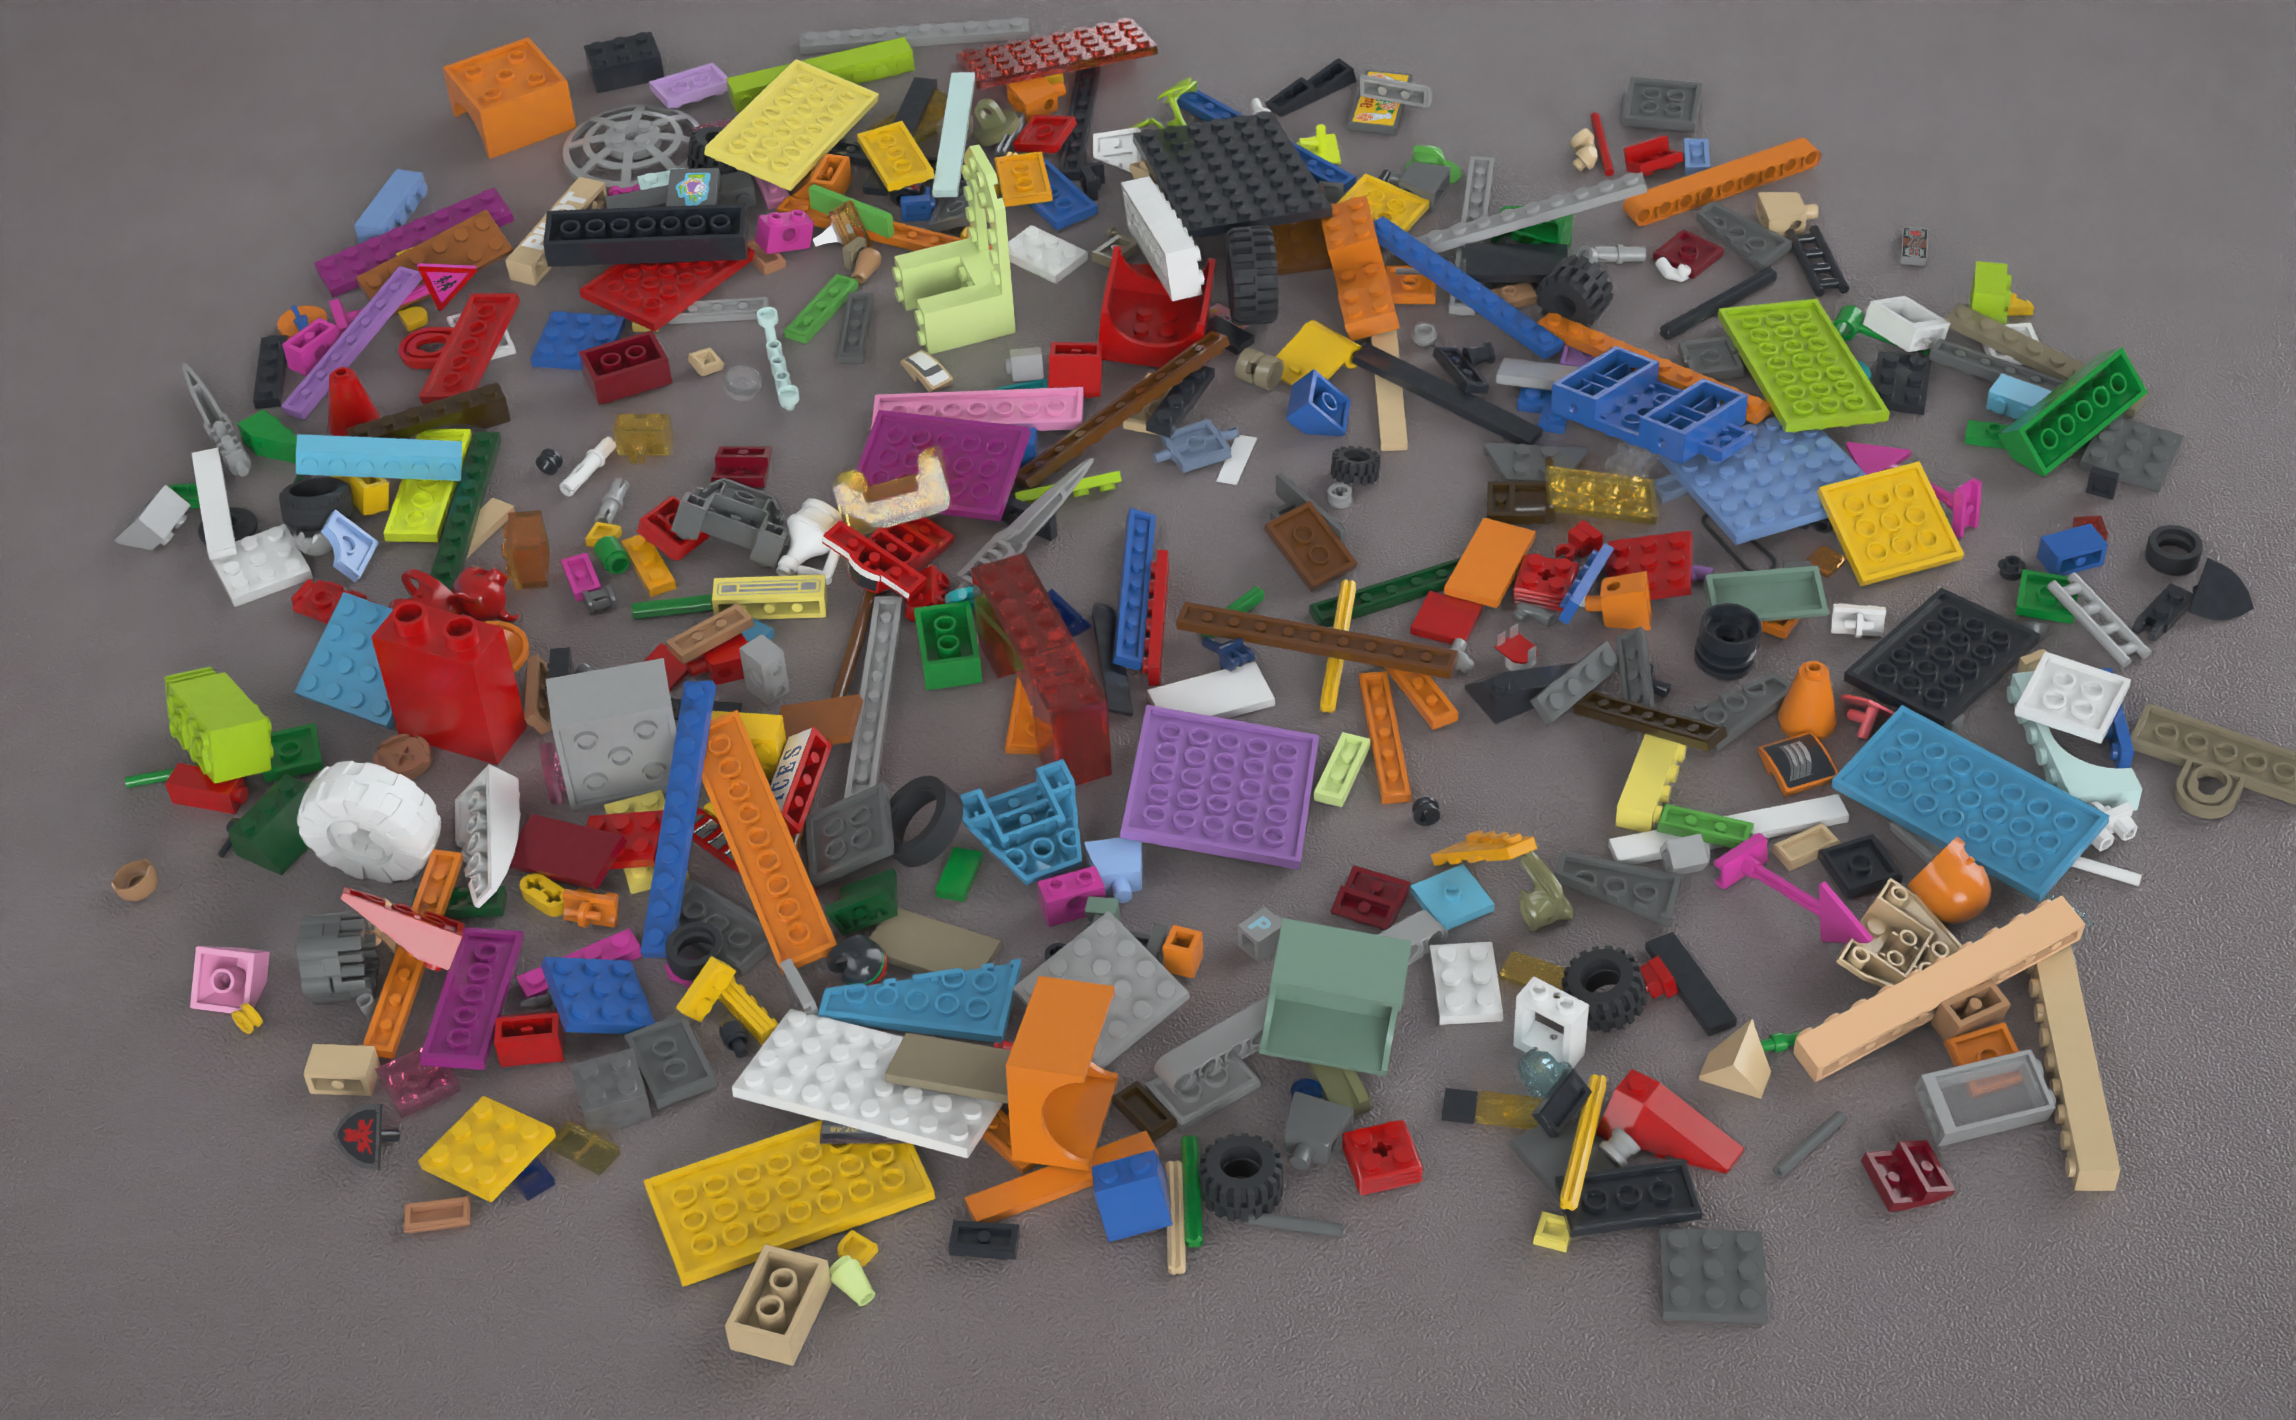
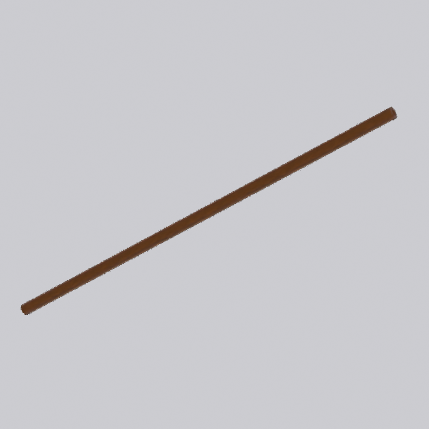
(847, 666)

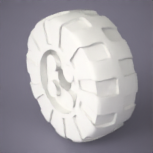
(369, 822)

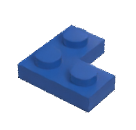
(1539, 402)

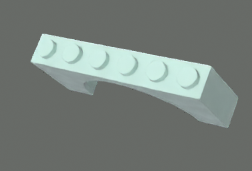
(2069, 773)

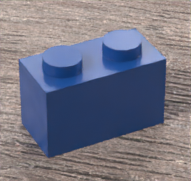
(2072, 550)

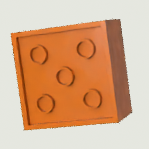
(511, 96)
(1052, 1085)

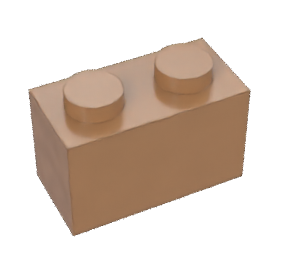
(1970, 1011)

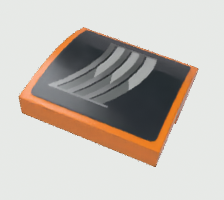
(1798, 763)

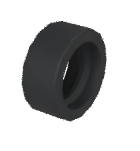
(2173, 536)
(689, 934)

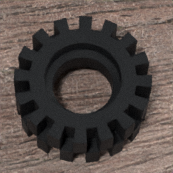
(1355, 465)

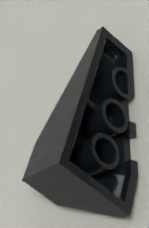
(1510, 692)

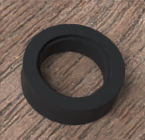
(940, 829)

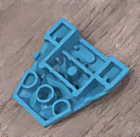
(1031, 825)

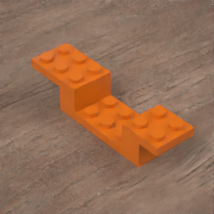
(1359, 269)

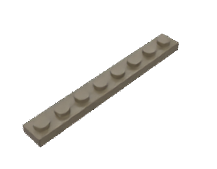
(2019, 346)

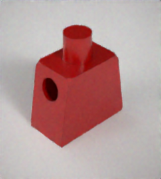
(721, 663)

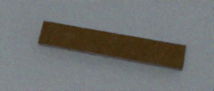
(1650, 720)

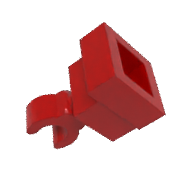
(1581, 541)
(1658, 979)

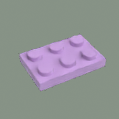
(689, 86)

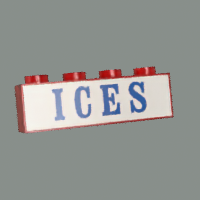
(799, 775)

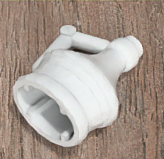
(805, 536)

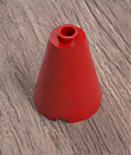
(348, 402)

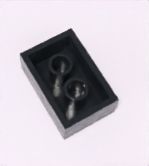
(623, 62)

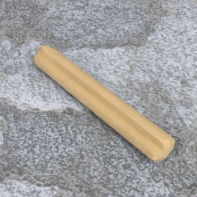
(1176, 1233)

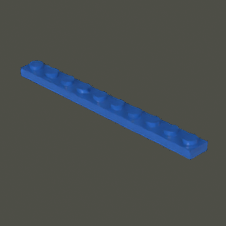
(1209, 109)
(1467, 289)
(678, 817)

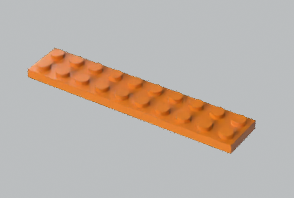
(763, 846)

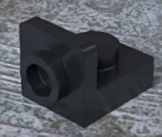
(1091, 178)

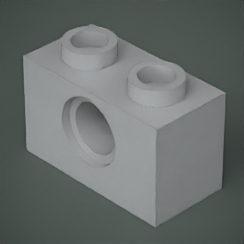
(764, 669)

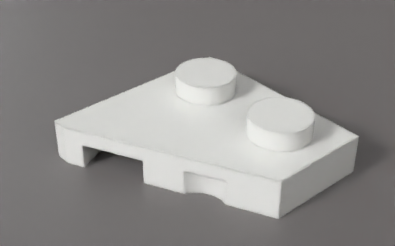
(1116, 148)

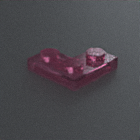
(551, 767)

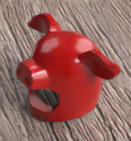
(482, 595)

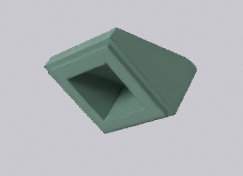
(1100, 906)

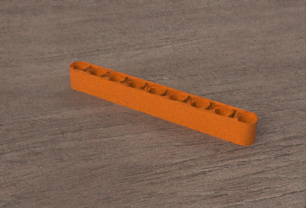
(1722, 181)

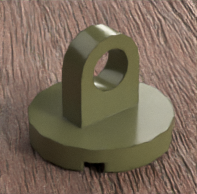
(994, 125)

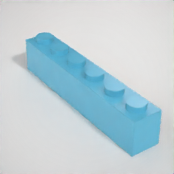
(378, 457)

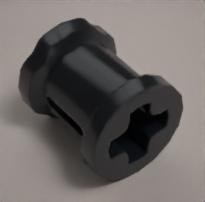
(1480, 354)

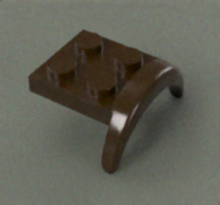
(1520, 501)

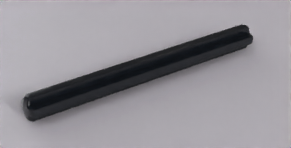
(1720, 301)

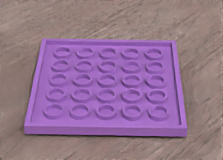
(1221, 787)

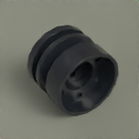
(1727, 641)

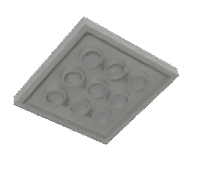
(1114, 957)

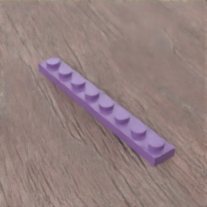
(352, 341)

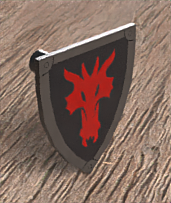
(361, 1135)

